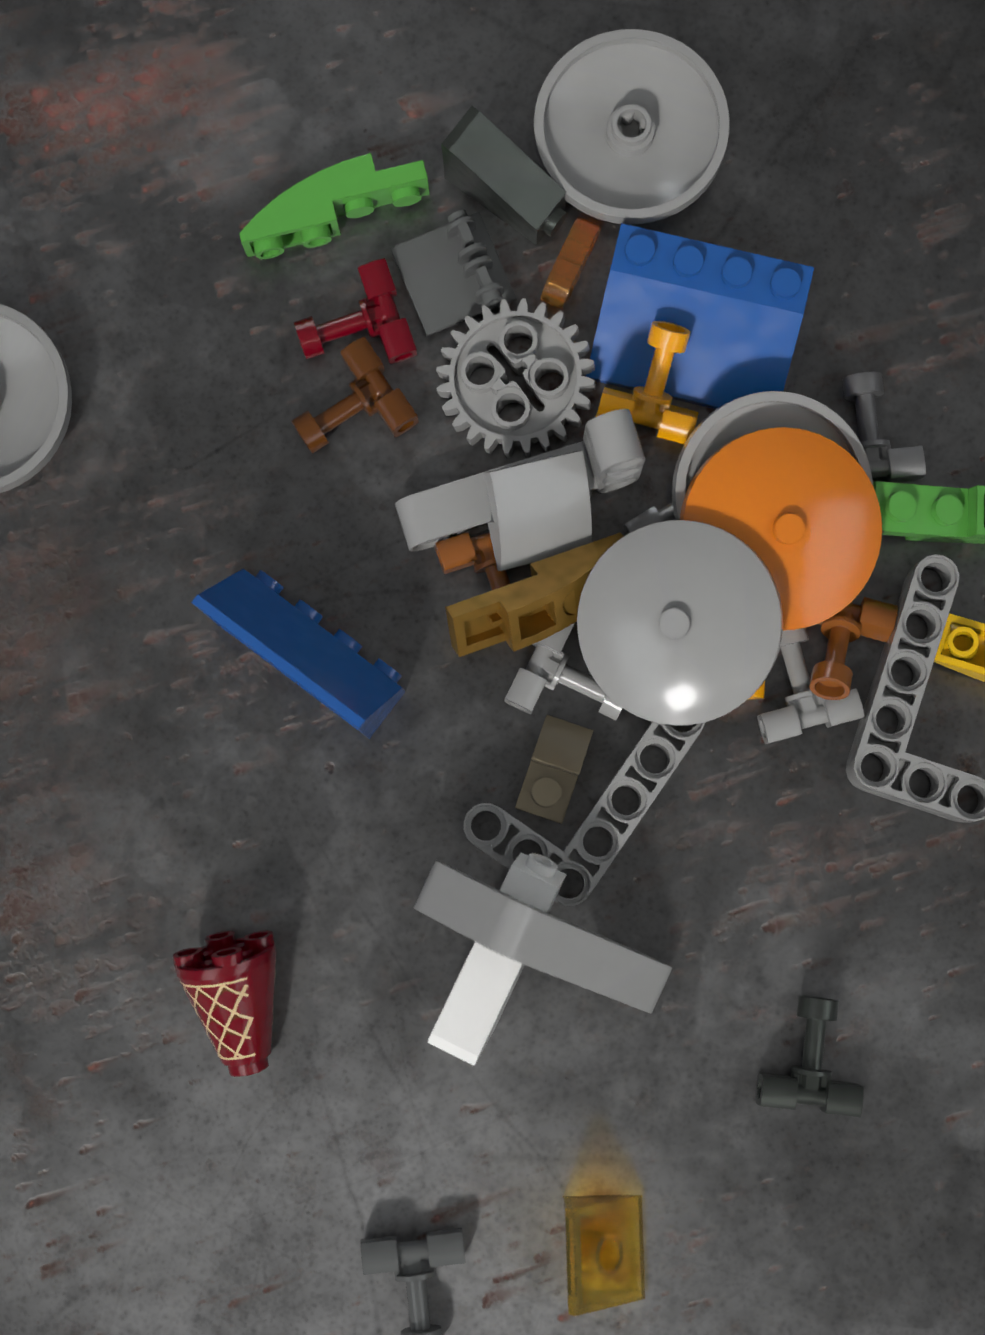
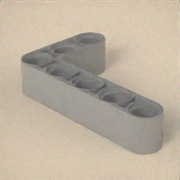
(611, 461)
(905, 703)
(602, 815)
(541, 939)

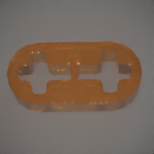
(570, 263)

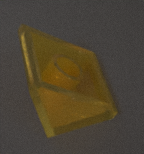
(603, 1251)

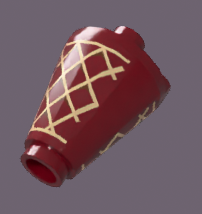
(233, 995)

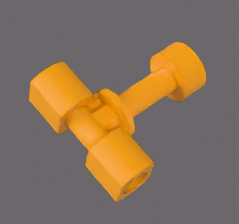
(650, 404)

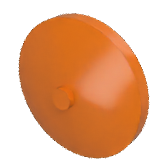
(800, 510)

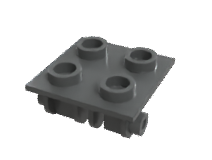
(452, 272)

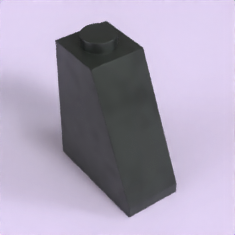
(502, 177)

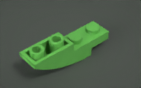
(311, 207)
(932, 512)

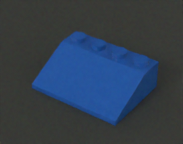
(734, 302)
(302, 649)

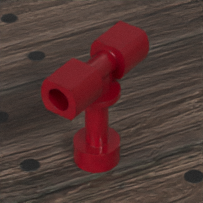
(376, 314)

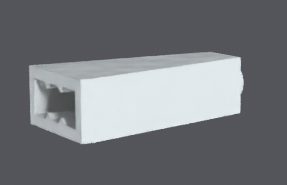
(487, 976)

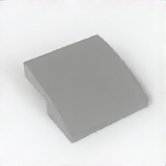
(539, 509)

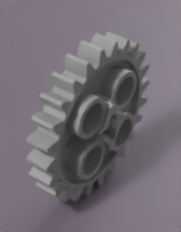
(482, 404)

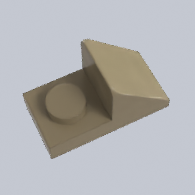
(554, 769)

